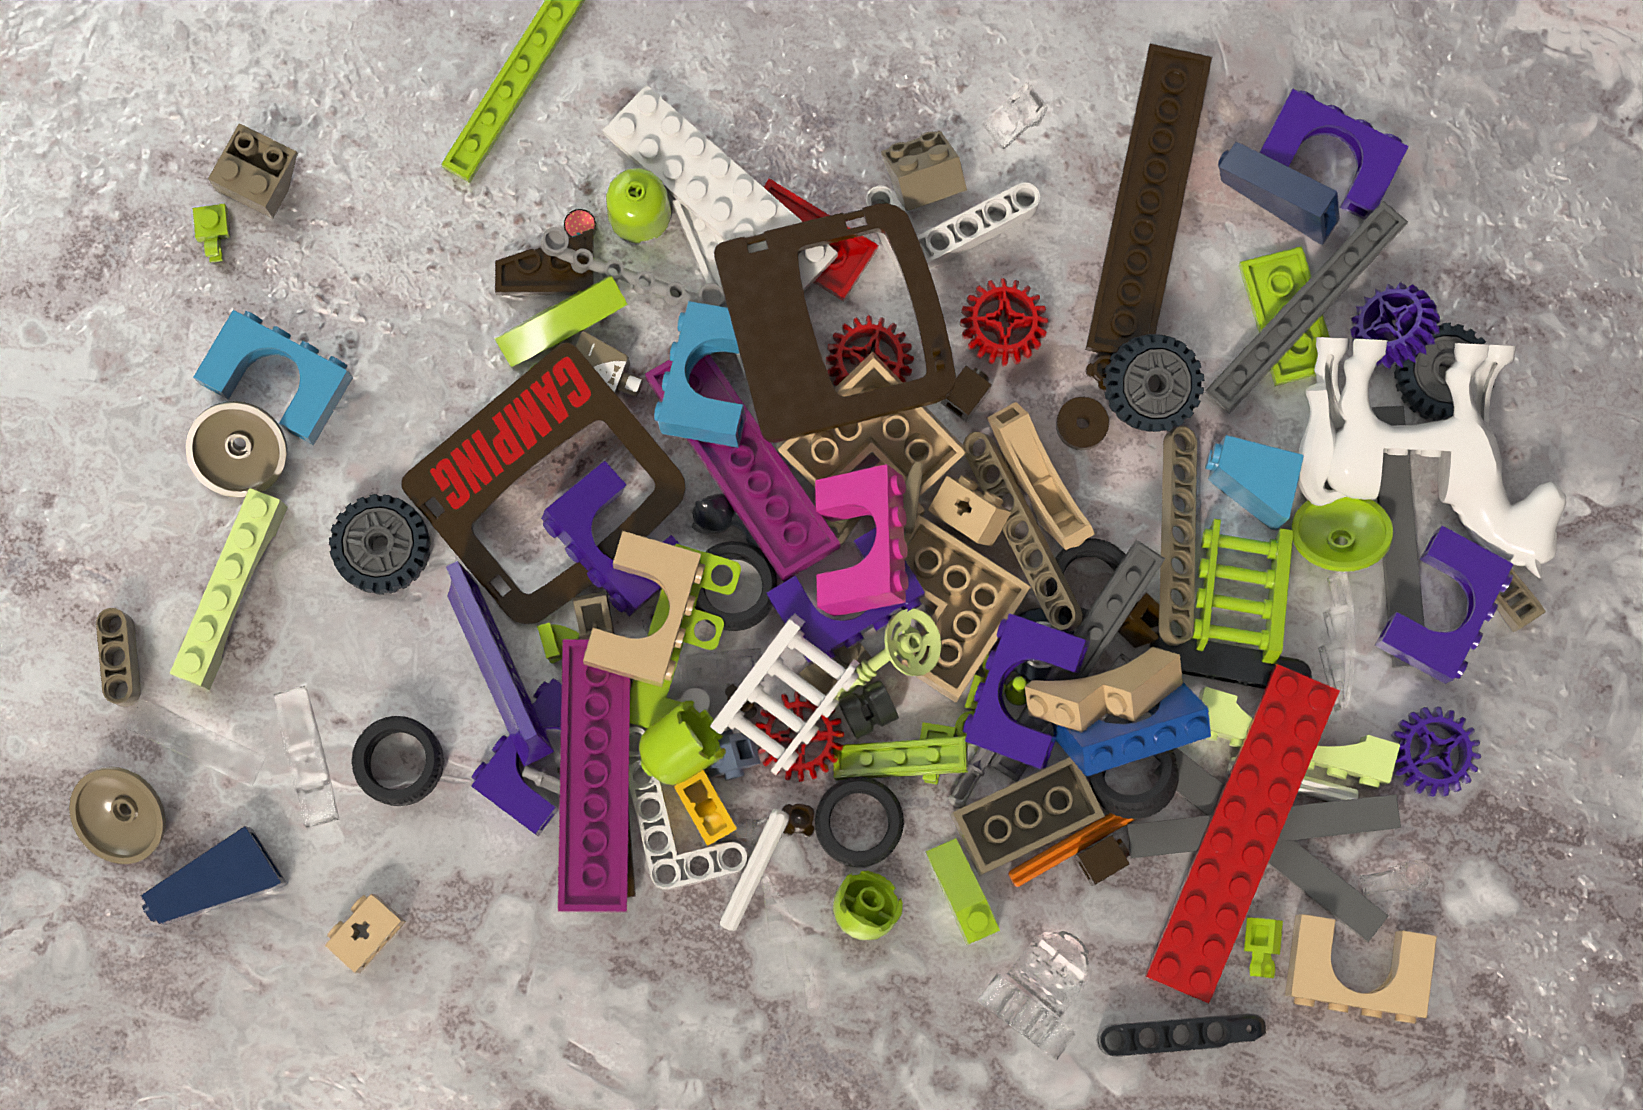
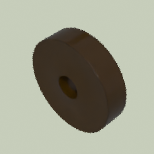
(1077, 437)

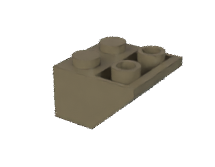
(254, 170)
(924, 170)

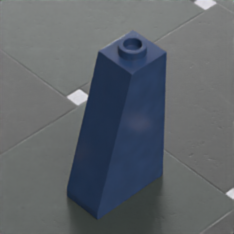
(1281, 191)
(219, 877)

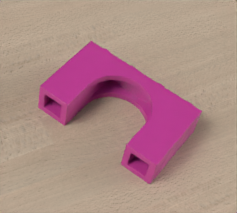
(881, 576)

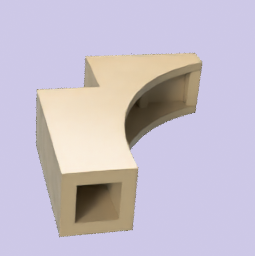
(1038, 477)
(1119, 692)

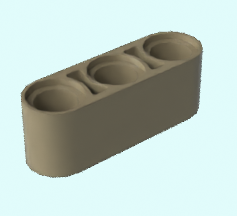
(108, 644)

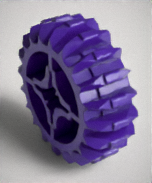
(1414, 317)
(1459, 738)

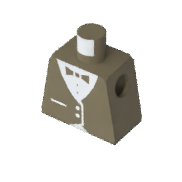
(610, 364)

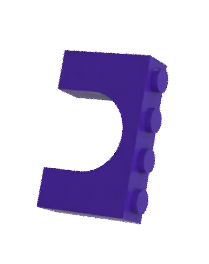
(1375, 153)
(571, 522)
(1481, 578)
(831, 634)
(992, 724)
(501, 777)

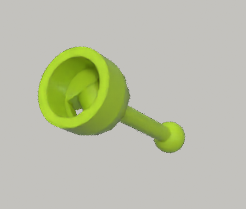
(1016, 695)

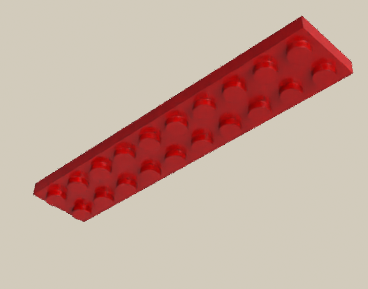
(1242, 833)

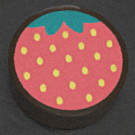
(579, 221)

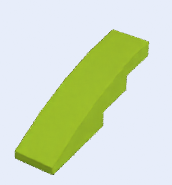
(561, 321)

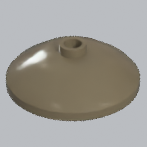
(224, 464)
(106, 823)

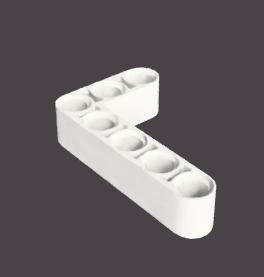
(975, 217)
(661, 823)

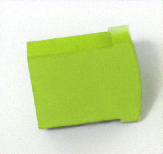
(552, 639)

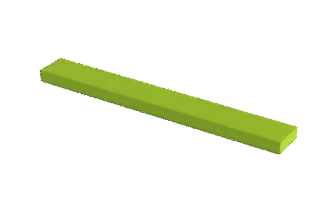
(510, 87)

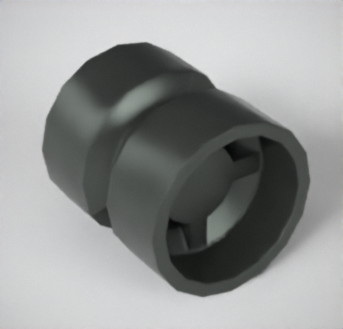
(878, 703)

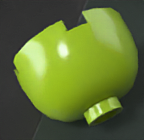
(866, 906)

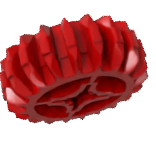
(992, 324)
(856, 354)
(783, 738)

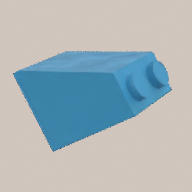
(1256, 477)

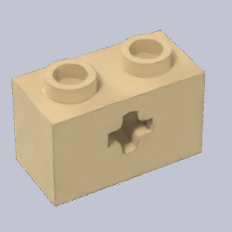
(954, 503)
(359, 952)

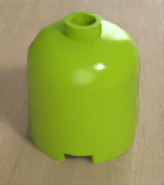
(636, 216)
(680, 745)

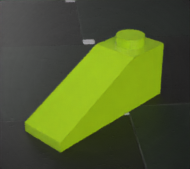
(962, 892)

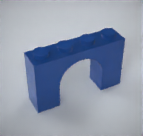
(1103, 746)

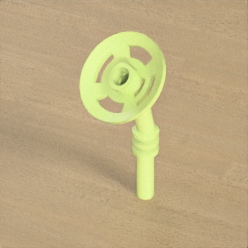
(904, 646)

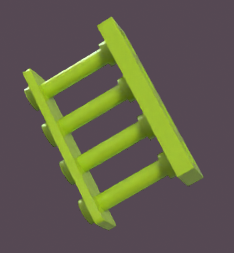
(1274, 579)

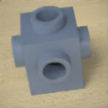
(740, 755)

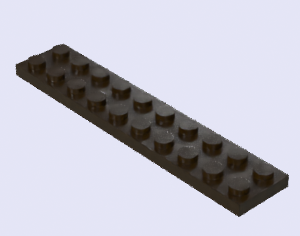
(1149, 198)

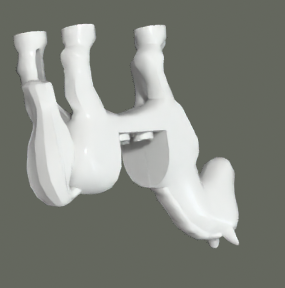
(1348, 445)

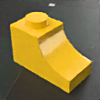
(705, 808)

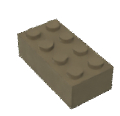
(1026, 815)

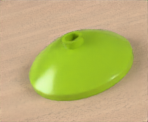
(1342, 534)

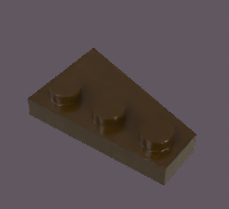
(540, 274)

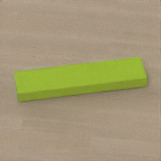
(902, 758)

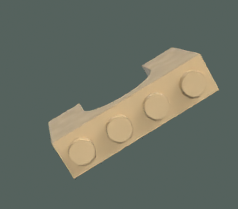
(650, 656)
(1402, 993)

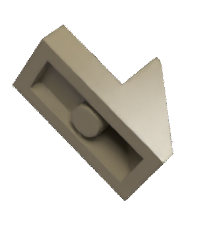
(824, 681)

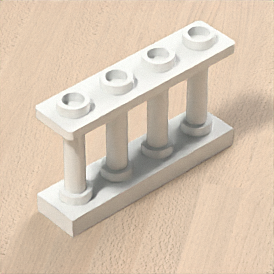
(772, 664)

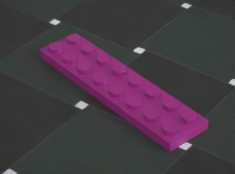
(758, 482)
(593, 786)

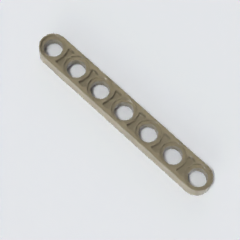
(1034, 540)
(1170, 547)

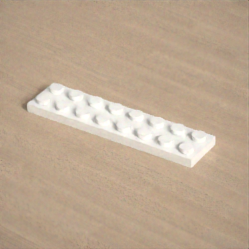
(705, 177)

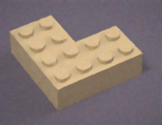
(894, 438)
(967, 599)

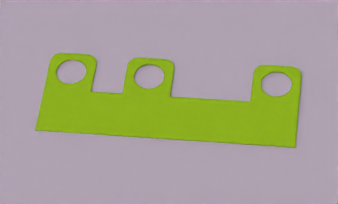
(649, 701)

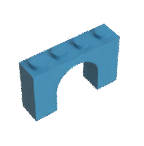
(246, 341)
(683, 411)

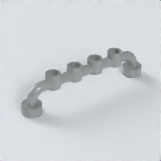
(555, 243)

